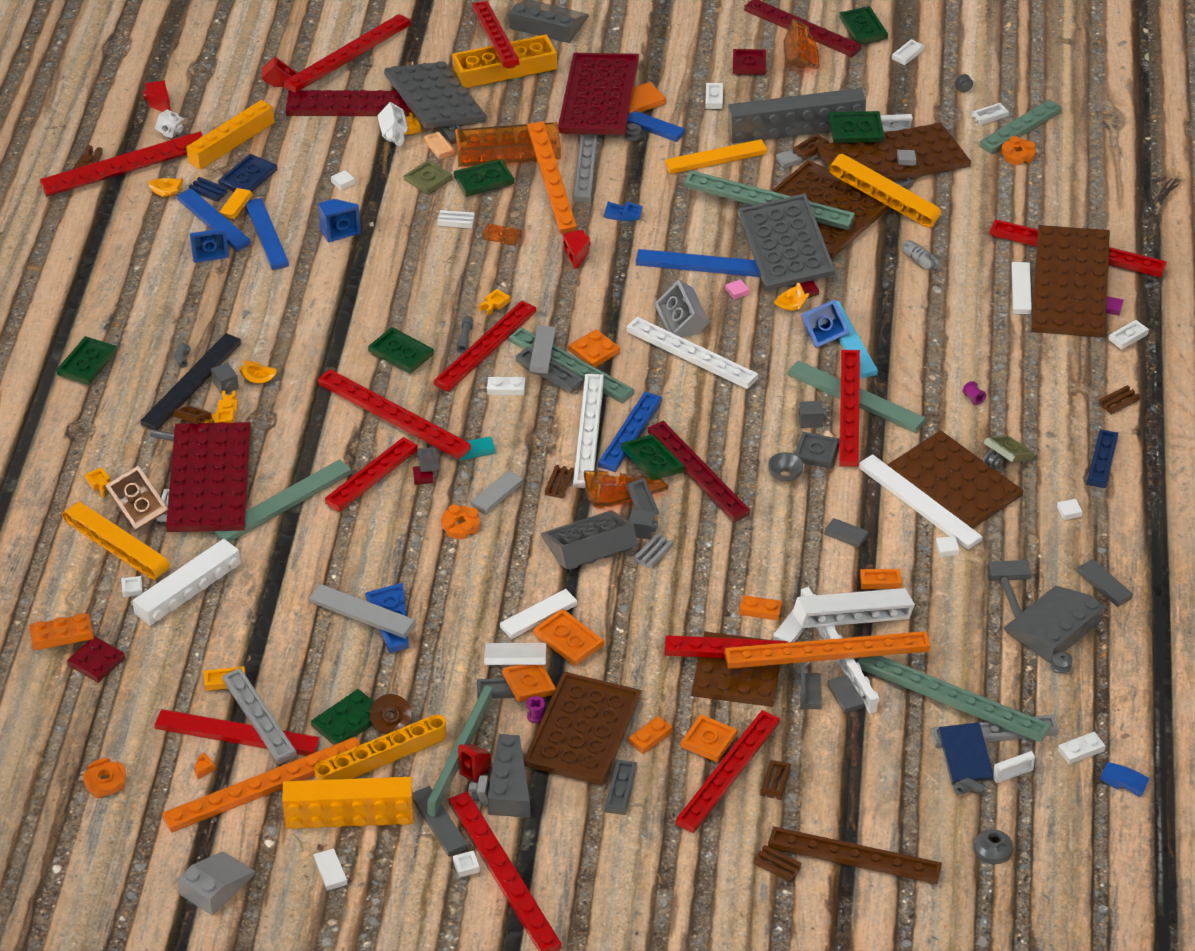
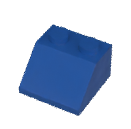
(338, 219)
(209, 245)
(824, 323)

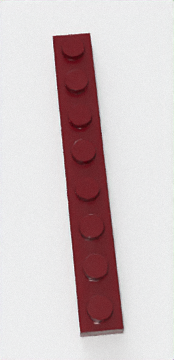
(819, 34)
(700, 472)

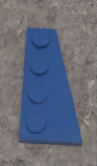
(391, 599)

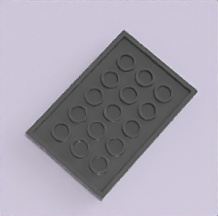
(435, 94)
(786, 242)

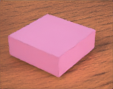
(737, 289)

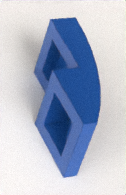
(629, 212)
(1119, 775)

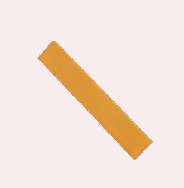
(715, 156)

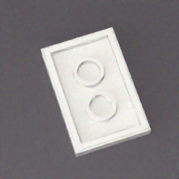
(515, 654)

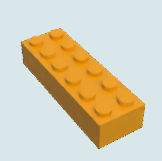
(483, 66)
(348, 802)

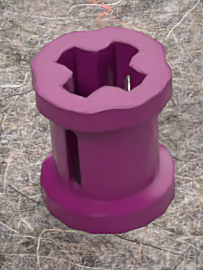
(971, 389)
(535, 706)

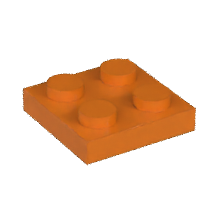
(594, 348)
(528, 681)
(709, 738)

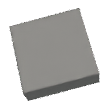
(906, 157)

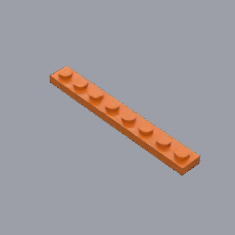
(551, 177)

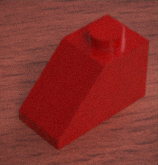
(276, 72)
(157, 95)
(576, 246)
(473, 761)

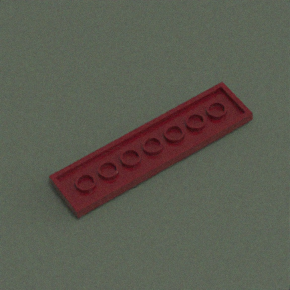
(342, 102)

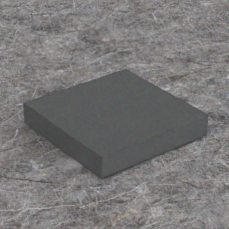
(817, 449)

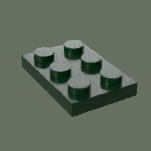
(863, 25)
(856, 127)
(483, 177)
(401, 350)
(86, 360)
(652, 457)
(345, 718)

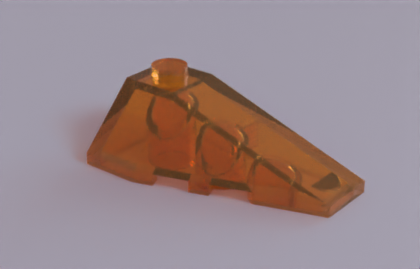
(610, 491)

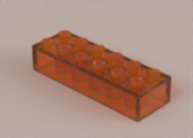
(497, 142)

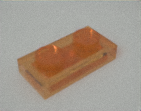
(501, 234)

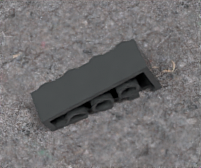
(508, 784)

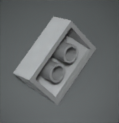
(681, 310)

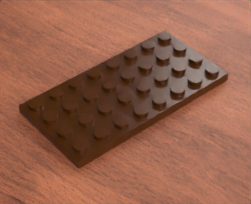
(933, 147)
(1071, 281)

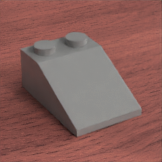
(213, 881)

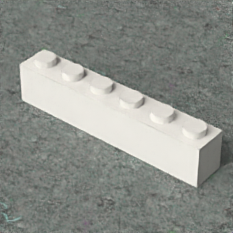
(186, 582)
(853, 608)

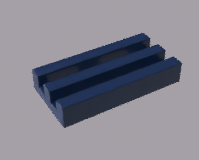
(210, 188)

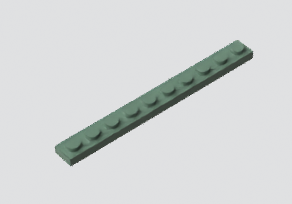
(754, 195)
(956, 697)

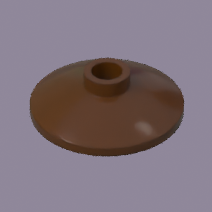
(394, 704)

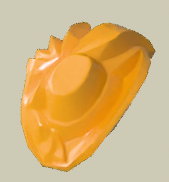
(166, 186)
(792, 299)
(256, 372)

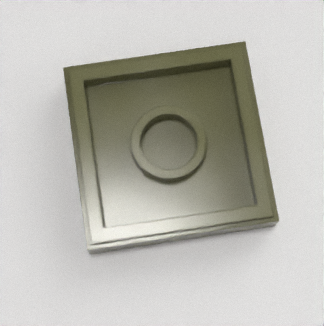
(428, 177)
(1009, 448)

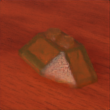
(800, 47)

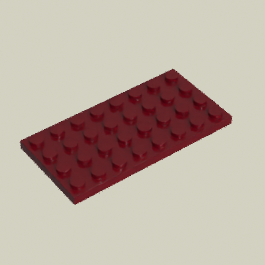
(598, 93)
(209, 477)

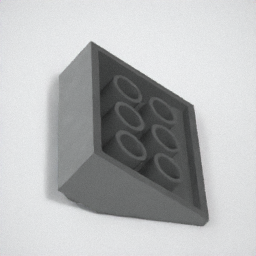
(544, 19)
(590, 539)
(1056, 621)

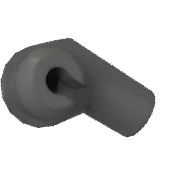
(182, 349)
(966, 785)

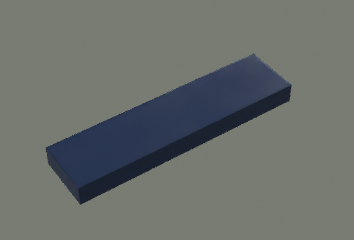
(1102, 458)

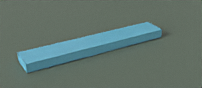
(853, 342)

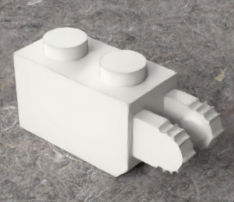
(393, 123)

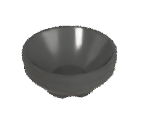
(785, 462)
(993, 852)

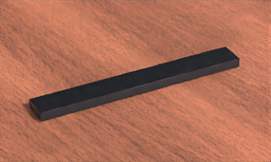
(190, 382)

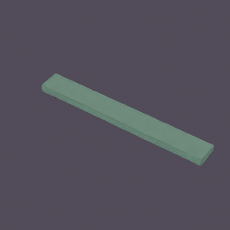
(611, 386)
(867, 400)
(290, 497)
(452, 764)

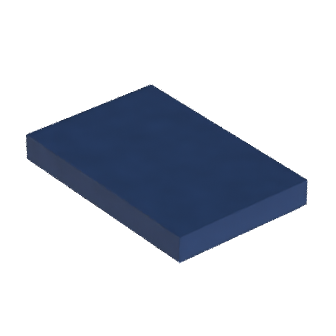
(248, 173)
(965, 752)

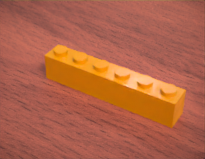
(230, 134)

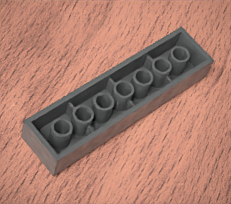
(790, 114)

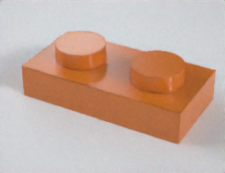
(880, 578)
(760, 607)
(650, 734)

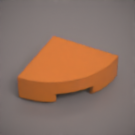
(203, 766)

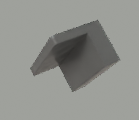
(810, 689)

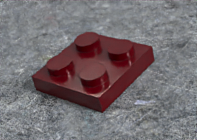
(749, 61)
(96, 659)

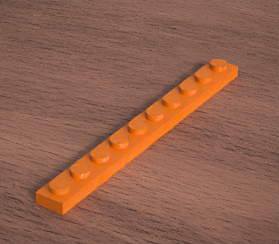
(827, 649)
(251, 788)

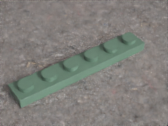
(1021, 126)

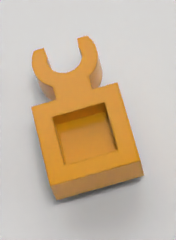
(413, 125)
(494, 300)
(228, 401)
(223, 415)
(97, 480)

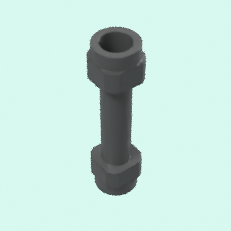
(467, 325)

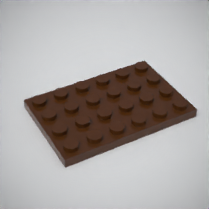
(956, 479)
(582, 728)

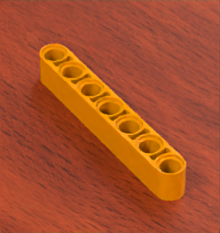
(885, 190)
(116, 540)
(383, 750)

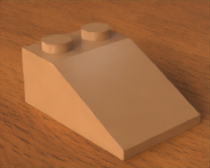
(136, 498)

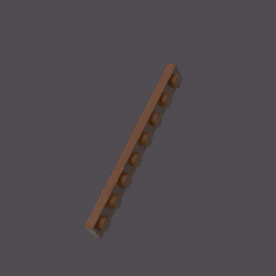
(855, 855)

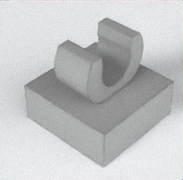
(480, 790)

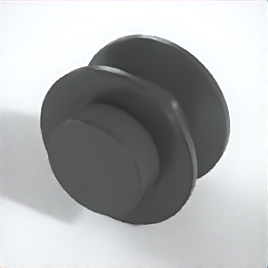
(964, 83)
(633, 132)
(994, 460)
(1061, 662)

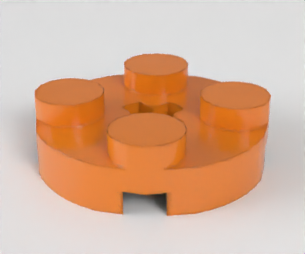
(1026, 151)
(460, 513)
(104, 787)

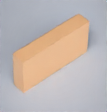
(438, 145)

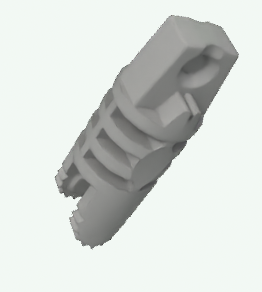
(920, 255)

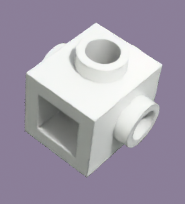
(169, 123)

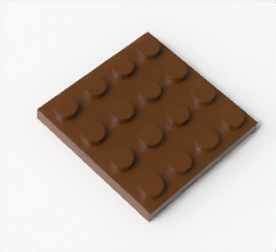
(741, 685)

